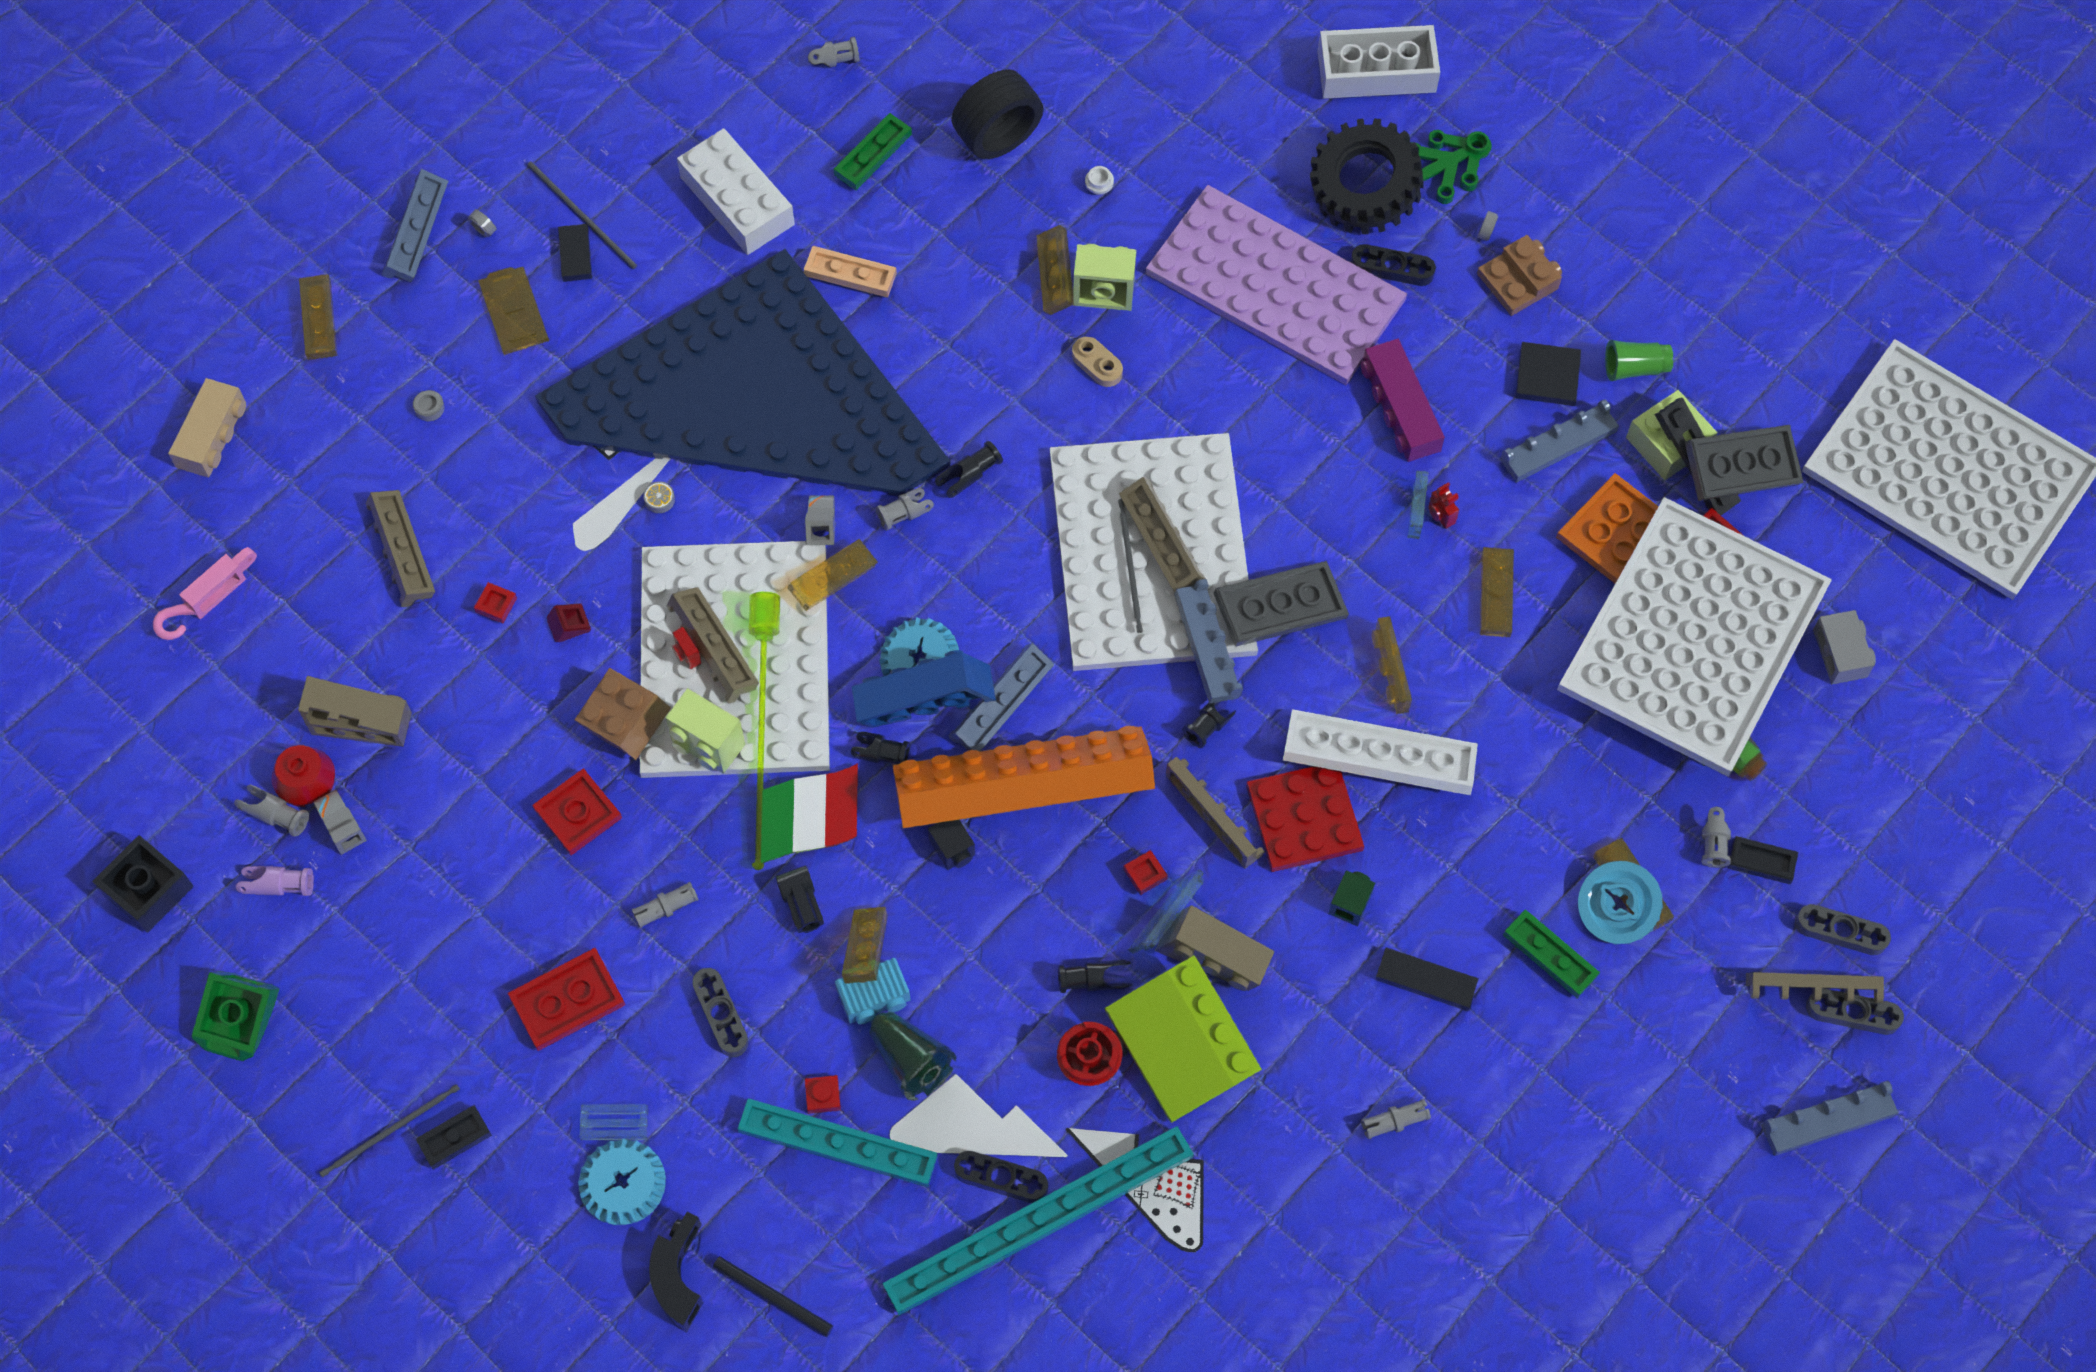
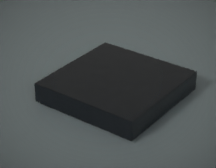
(1548, 373)

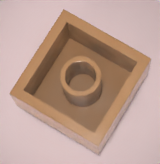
(622, 713)

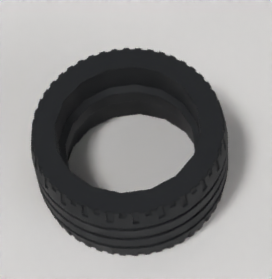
(997, 114)

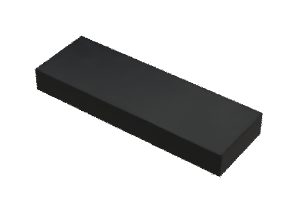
(1427, 979)

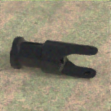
(970, 468)
(1088, 976)

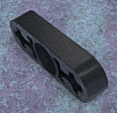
(1404, 258)
(995, 1163)

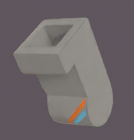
(820, 517)
(339, 822)

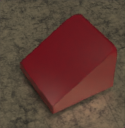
(567, 621)

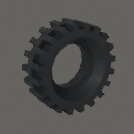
(1371, 208)

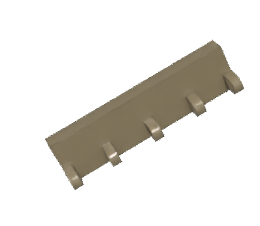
(1161, 534)
(400, 546)
(713, 643)
(1212, 813)
(1816, 982)

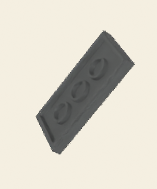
(1743, 462)
(1280, 603)

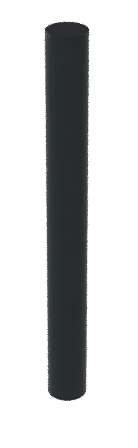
(773, 1296)

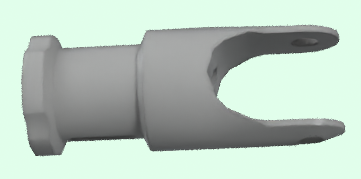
(274, 811)

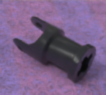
(1205, 725)
(881, 749)

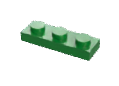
(872, 151)
(1551, 953)

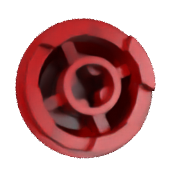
(303, 775)
(1089, 1053)

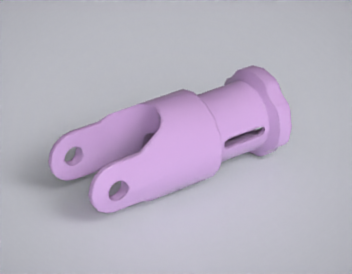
(276, 881)

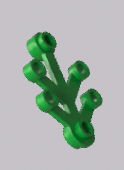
(1449, 161)

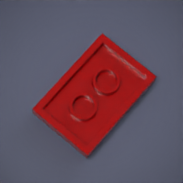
(566, 999)

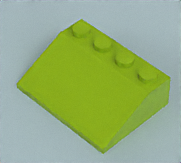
(1182, 1039)

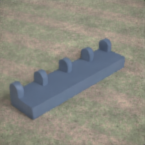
(415, 226)
(1559, 442)
(1207, 642)
(1010, 691)
(1830, 1118)

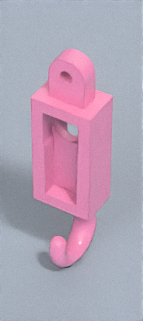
(206, 591)

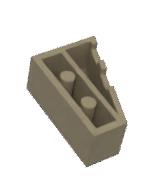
(353, 713)
(1217, 947)

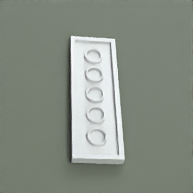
(1381, 752)

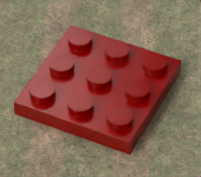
(1304, 817)

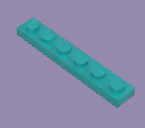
(837, 1142)

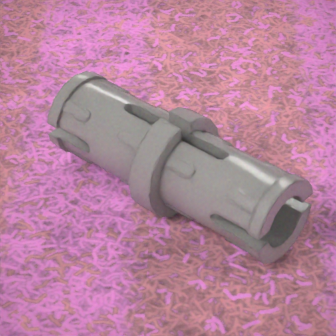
(665, 904)
(1395, 1119)

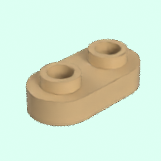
(1095, 361)

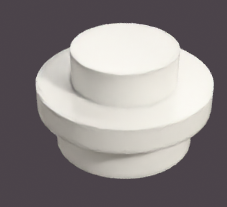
(1099, 180)

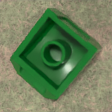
(233, 1014)

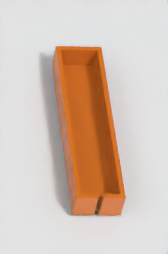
(1023, 776)

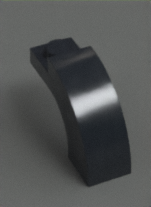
(666, 1258)

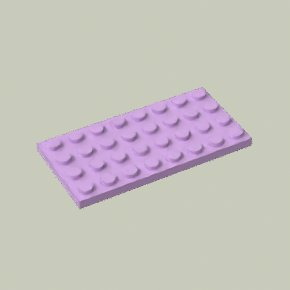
(1276, 284)

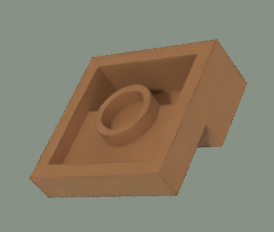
(1521, 275)

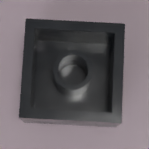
(143, 883)

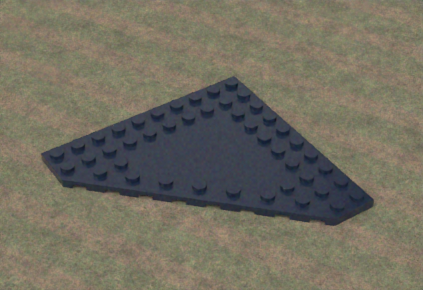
(754, 384)

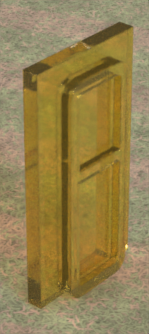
(513, 309)

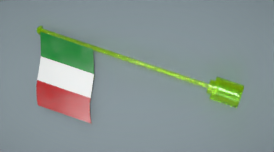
(805, 810)

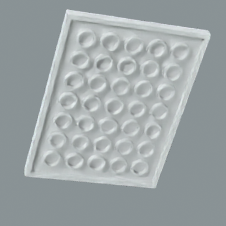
(1953, 468)
(1200, 496)
(1695, 636)
(795, 660)

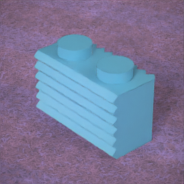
(868, 998)

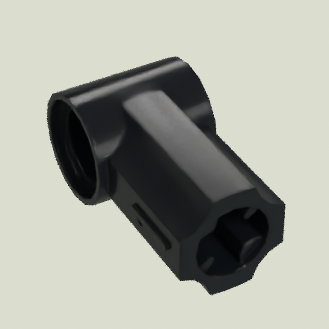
(799, 892)

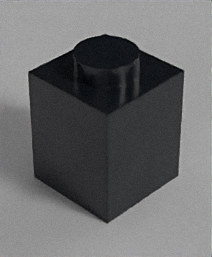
(952, 843)

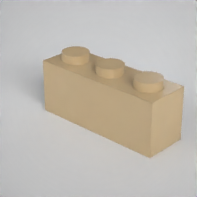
(207, 428)

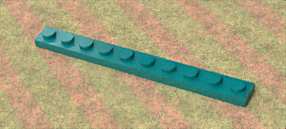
(1037, 1220)

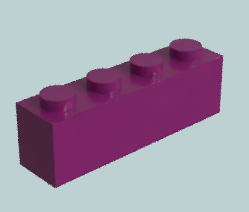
(1402, 400)

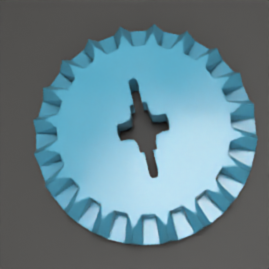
(909, 638)
(1597, 905)
(644, 1186)

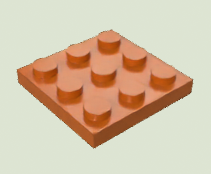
(1609, 526)

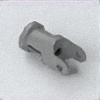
(828, 53)
(903, 508)
(1716, 832)

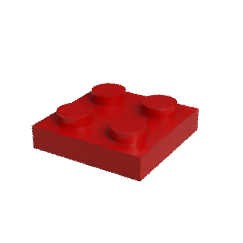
(577, 811)

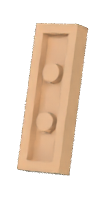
(850, 271)

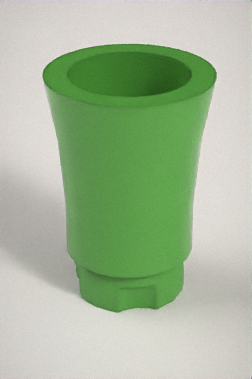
(1637, 359)

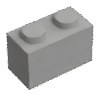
(1844, 647)

